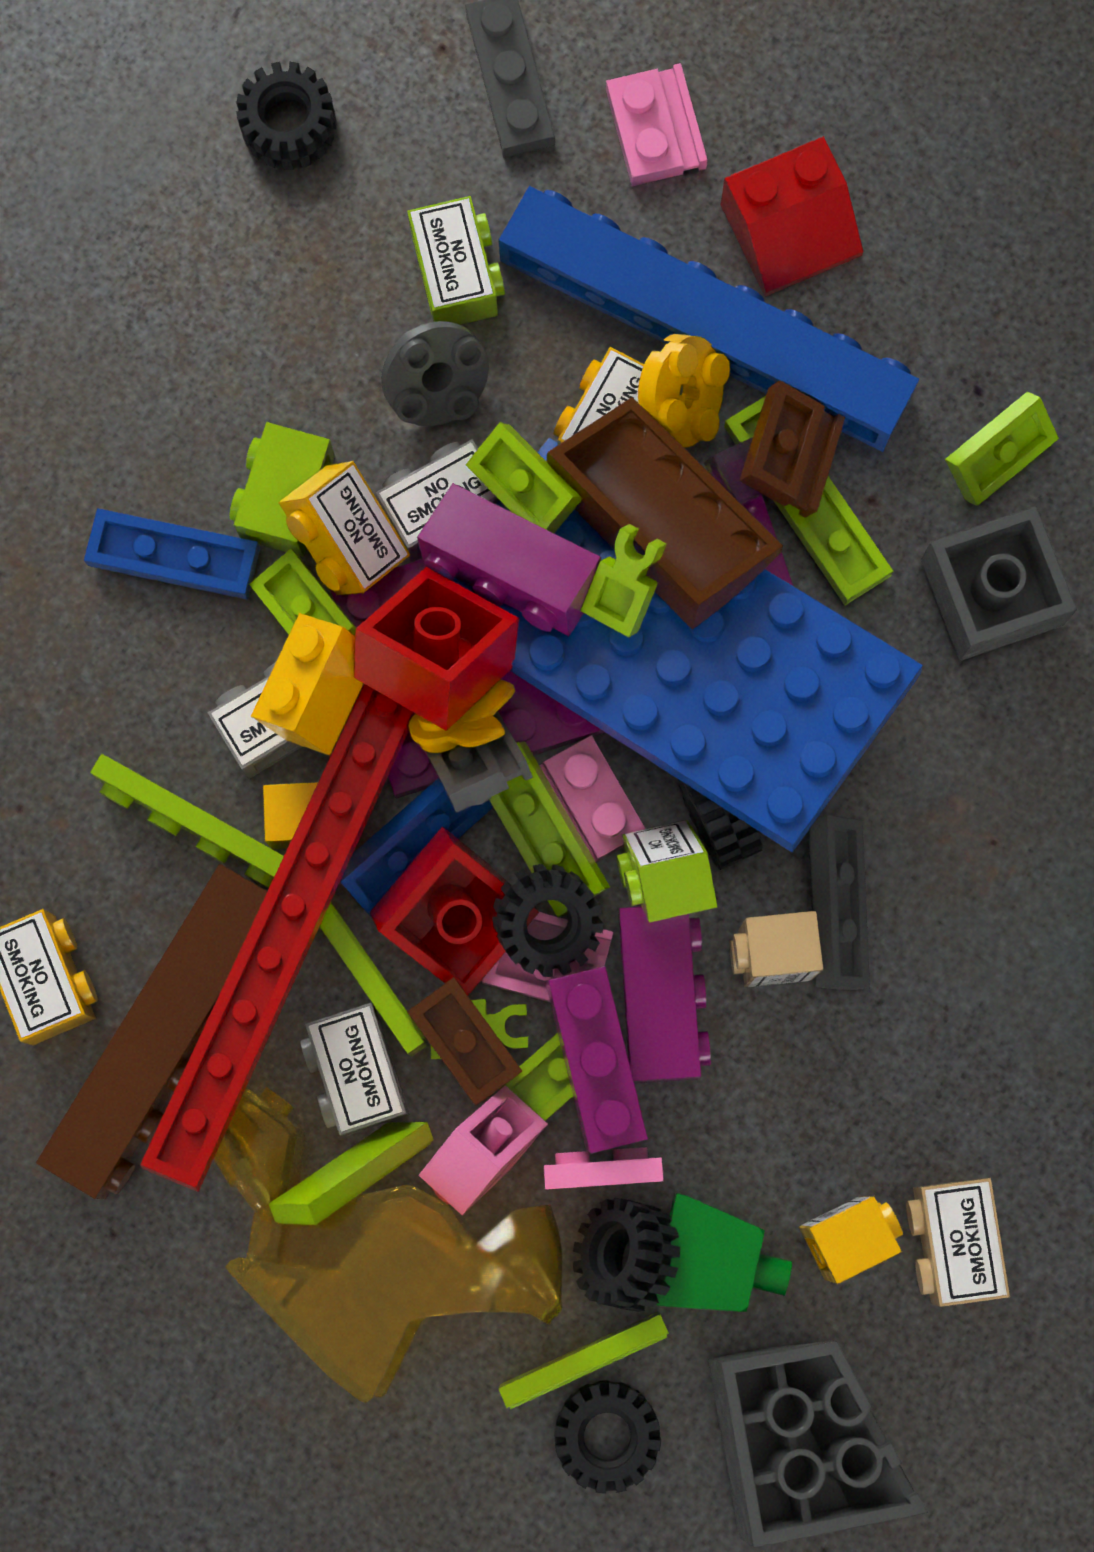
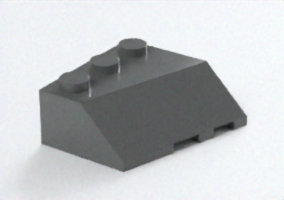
(804, 1445)

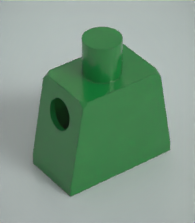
(719, 1260)

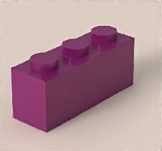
(508, 559)
(662, 997)
(596, 1060)

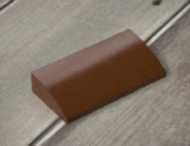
(645, 478)

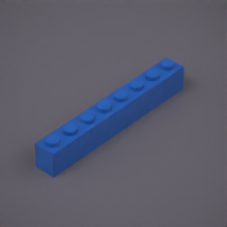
(667, 297)

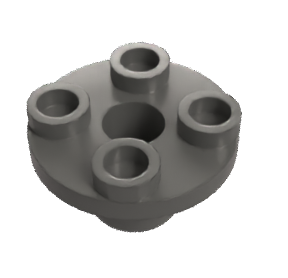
(435, 374)

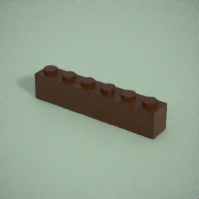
(153, 1043)

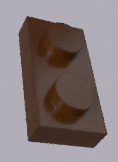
(464, 1041)

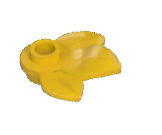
(471, 730)

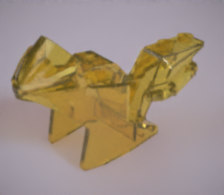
(379, 1263)

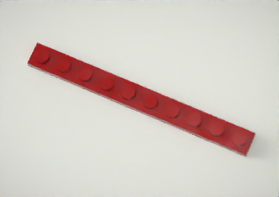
(277, 942)

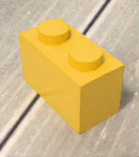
(311, 685)

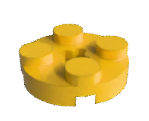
(703, 374)

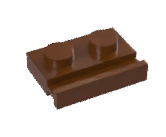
(792, 449)

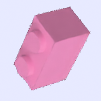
(482, 1150)

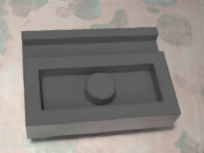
(481, 771)

